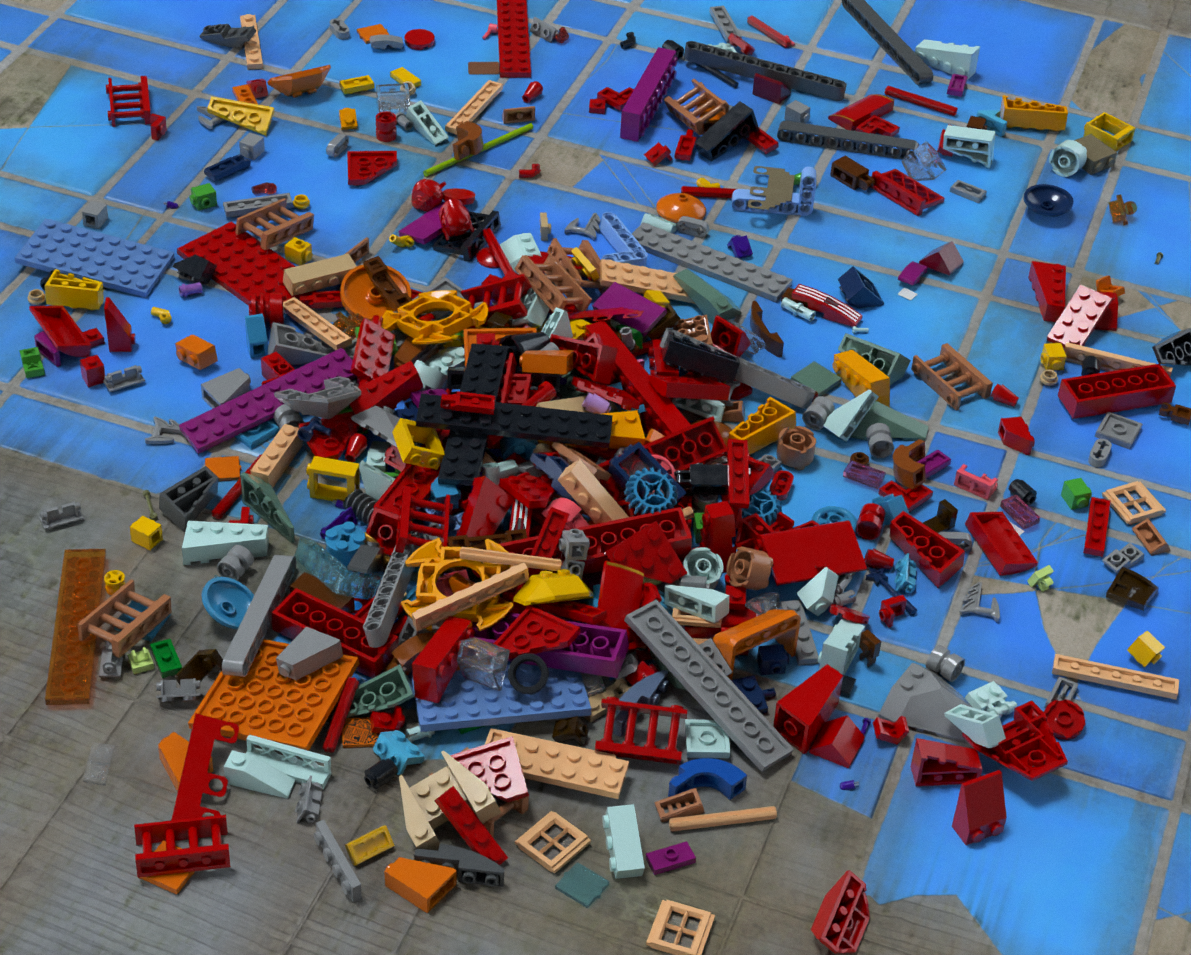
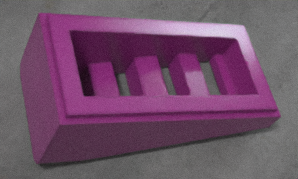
(47, 348)

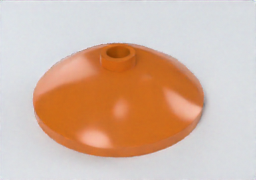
(677, 205)

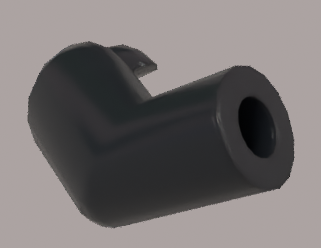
(630, 41)

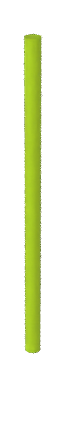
(490, 144)

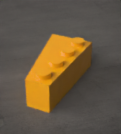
(1033, 114)

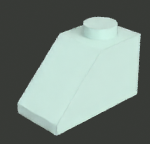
(374, 480)
(819, 592)

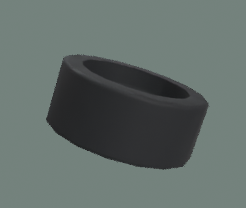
(512, 673)

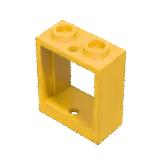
(1123, 131)
(407, 433)
(332, 468)

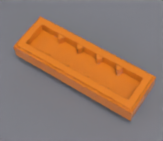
(244, 94)

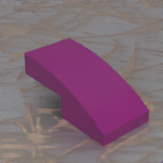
(912, 273)

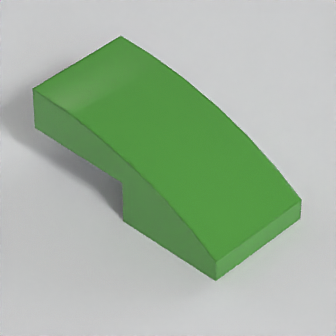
(31, 362)

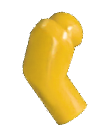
(702, 182)
(401, 241)

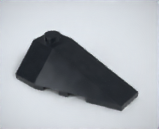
(1174, 348)

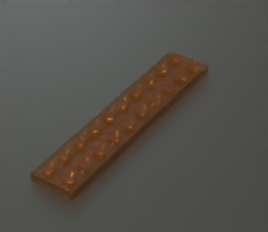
(73, 659)

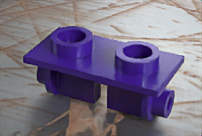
(345, 516)

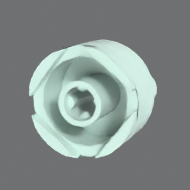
(1068, 158)
(431, 376)
(704, 563)

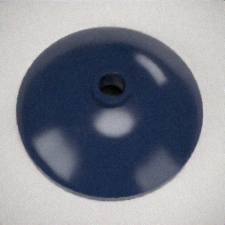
(1048, 200)

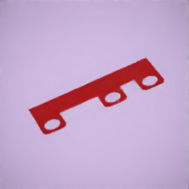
(194, 776)

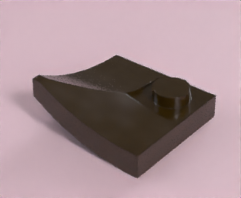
(1132, 589)

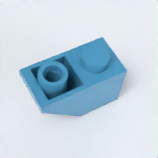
(256, 335)
(439, 492)
(892, 505)

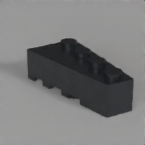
(727, 131)
(699, 358)

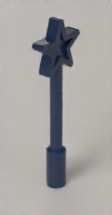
(878, 576)

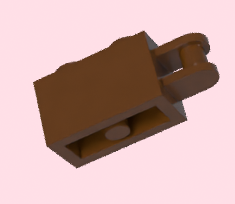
(851, 173)

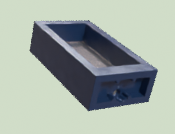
(635, 459)

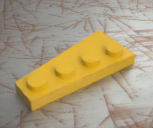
(245, 114)

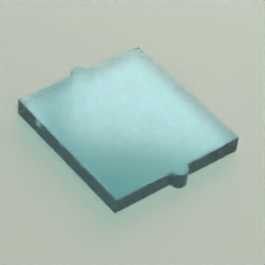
(582, 885)

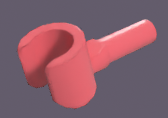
(492, 28)

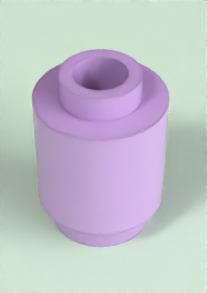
(596, 404)

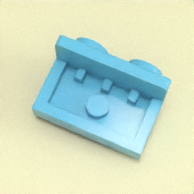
(398, 749)

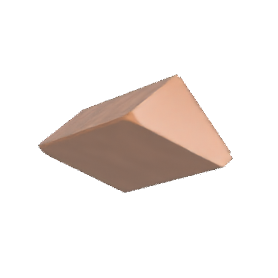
(483, 68)
(517, 115)
(359, 250)
(1151, 537)

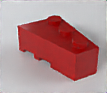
(719, 530)
(943, 763)

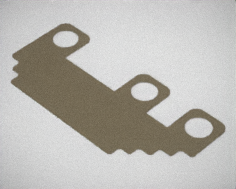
(778, 189)

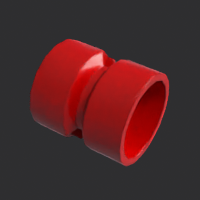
(386, 126)
(870, 521)

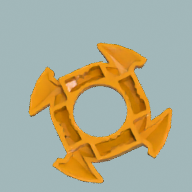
(435, 331)
(434, 560)

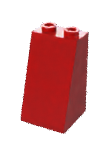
(807, 708)

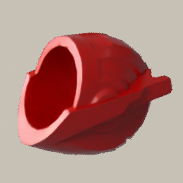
(427, 194)
(454, 219)

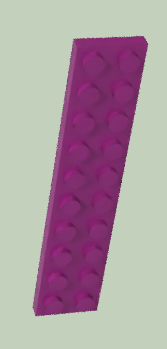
(260, 403)

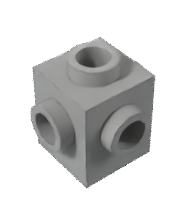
(574, 544)

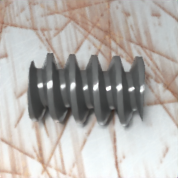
(361, 505)

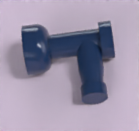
(306, 432)

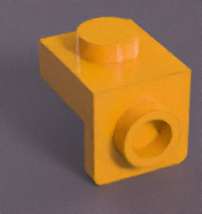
(348, 118)

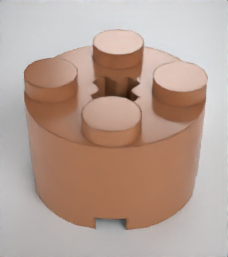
(796, 447)
(749, 568)

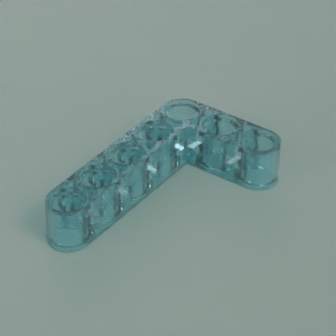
(334, 573)

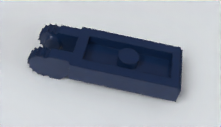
(227, 167)

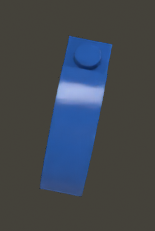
(709, 773)

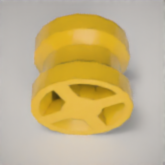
(114, 580)

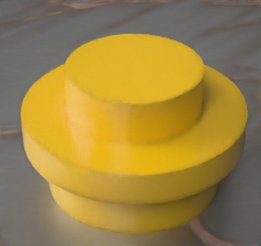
(301, 201)

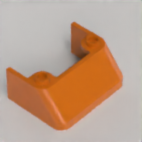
(775, 623)

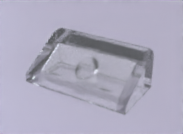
(763, 602)

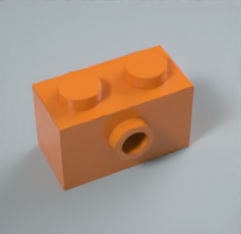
(196, 352)

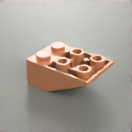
(696, 328)

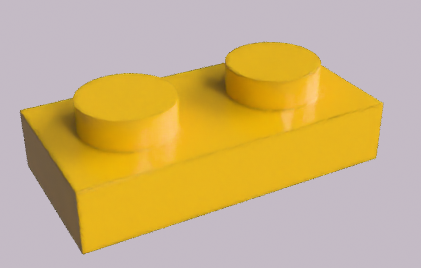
(356, 84)
(580, 260)

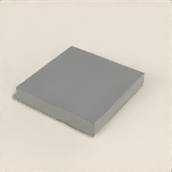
(1118, 430)

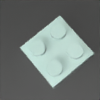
(706, 739)

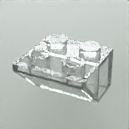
(393, 98)
(924, 163)
(483, 662)

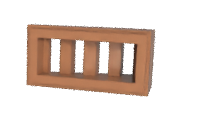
(734, 413)
(678, 799)

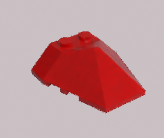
(1028, 745)

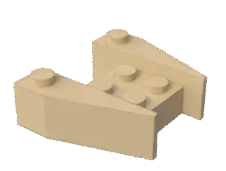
(423, 813)

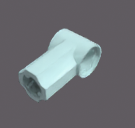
(504, 469)

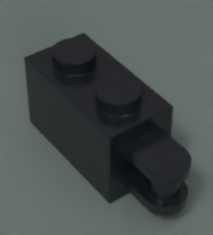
(704, 479)

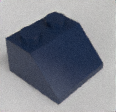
(859, 289)

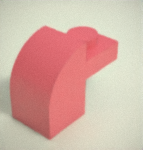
(575, 518)

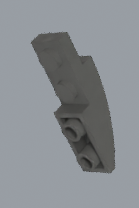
(226, 36)
(470, 866)

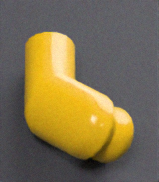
(164, 315)

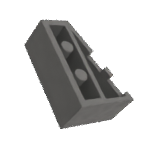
(189, 497)

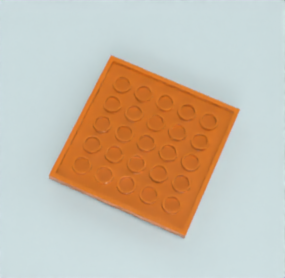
(277, 705)

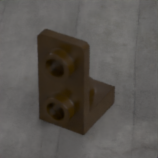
(945, 517)
(200, 664)

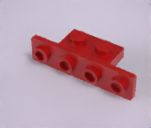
(516, 386)

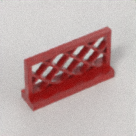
(905, 191)

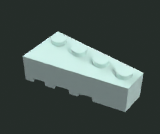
(949, 57)
(215, 539)

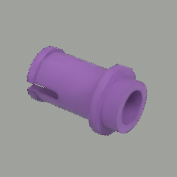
(190, 289)

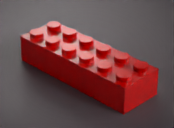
(1116, 391)
(304, 610)

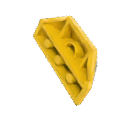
(552, 587)

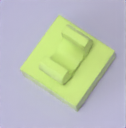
(1041, 578)
(140, 661)

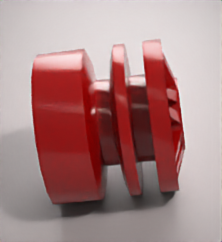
(271, 310)

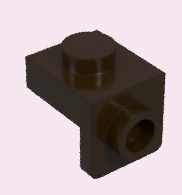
(570, 729)

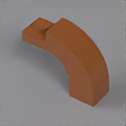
(469, 140)
(905, 465)
(408, 652)

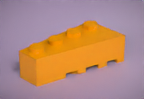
(862, 376)
(764, 425)
(625, 430)

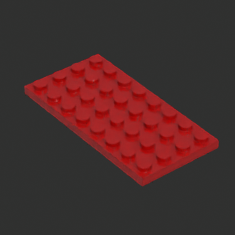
(241, 263)

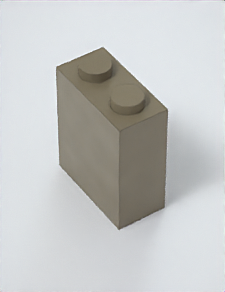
(1098, 154)

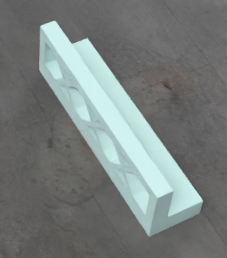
(288, 763)

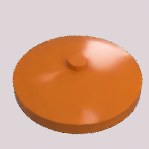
(362, 297)

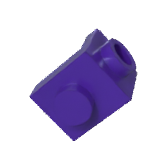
(740, 246)

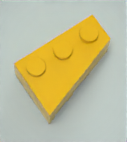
(73, 292)

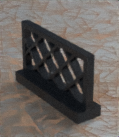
(476, 239)

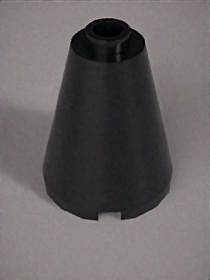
(524, 342)

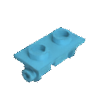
(905, 574)

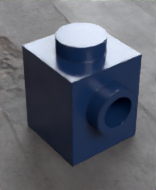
(772, 659)

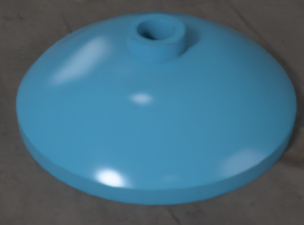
(226, 601)

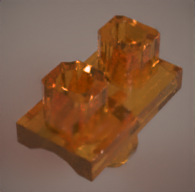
(1119, 209)
(348, 323)

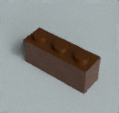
(316, 588)

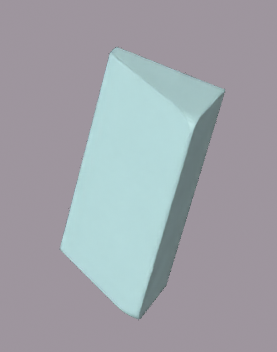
(659, 222)

